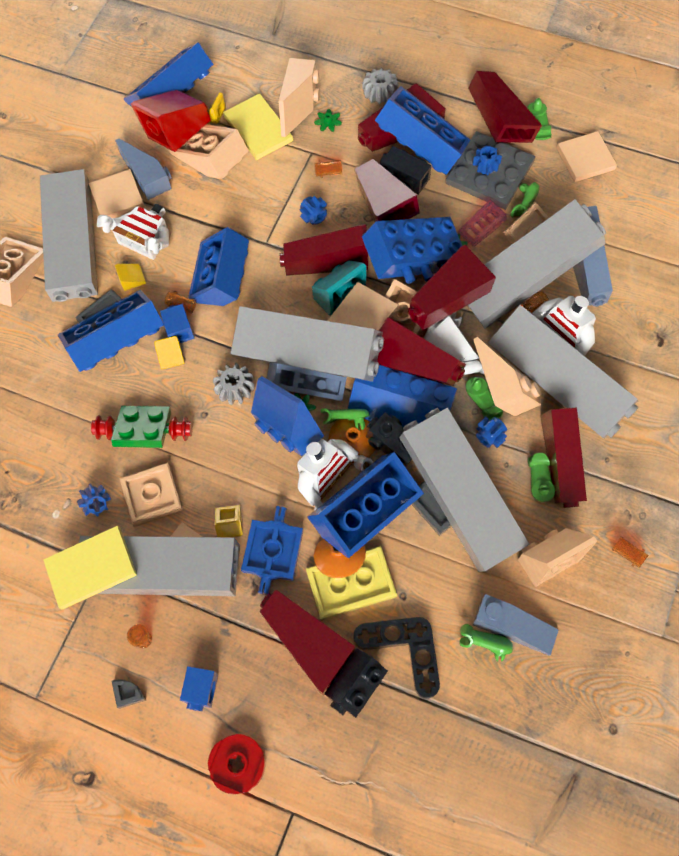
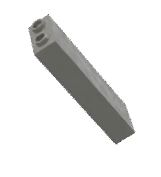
(68, 236)
(538, 260)
(307, 343)
(564, 372)
(463, 489)
(180, 566)

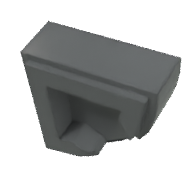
(127, 693)

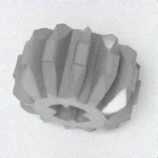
(379, 85)
(237, 375)

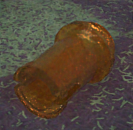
(328, 168)
(174, 298)
(535, 302)
(630, 552)
(137, 631)

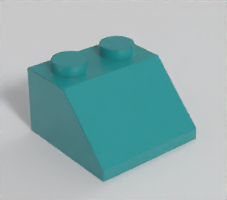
(333, 288)

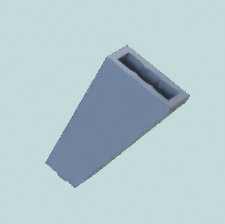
(593, 273)

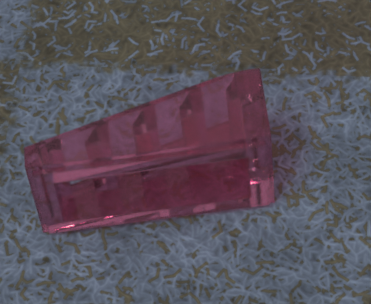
(495, 211)

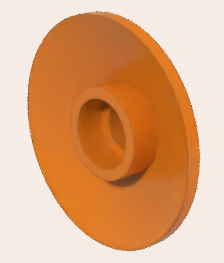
(343, 428)
(334, 563)

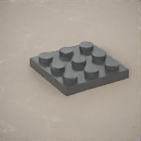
(498, 185)

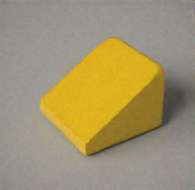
(217, 108)
(130, 275)
(169, 352)
(228, 521)

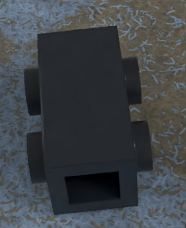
(407, 168)
(385, 435)
(355, 683)

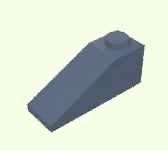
(145, 169)
(307, 381)
(515, 624)

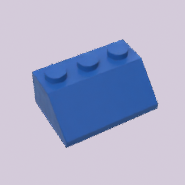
(219, 268)
(284, 417)

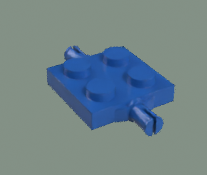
(272, 550)

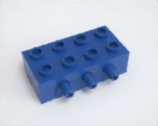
(411, 246)

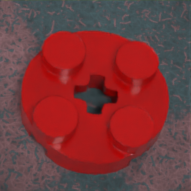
(221, 770)

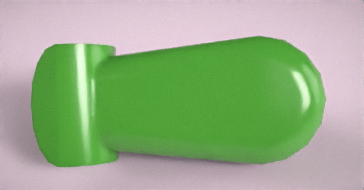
(539, 110)
(530, 195)
(479, 392)
(351, 414)
(541, 482)
(495, 643)

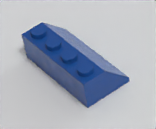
(175, 74)
(422, 130)
(113, 331)
(400, 395)
(366, 505)

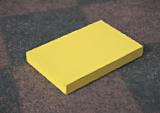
(257, 126)
(89, 567)
(364, 588)

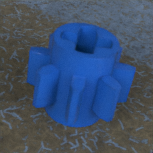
(487, 160)
(313, 210)
(491, 432)
(90, 506)

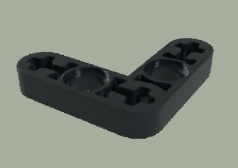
(415, 644)

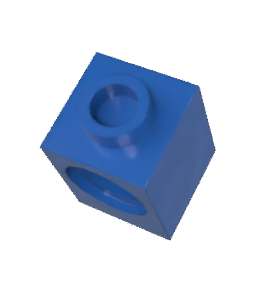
(177, 323)
(198, 688)

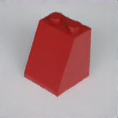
(171, 118)

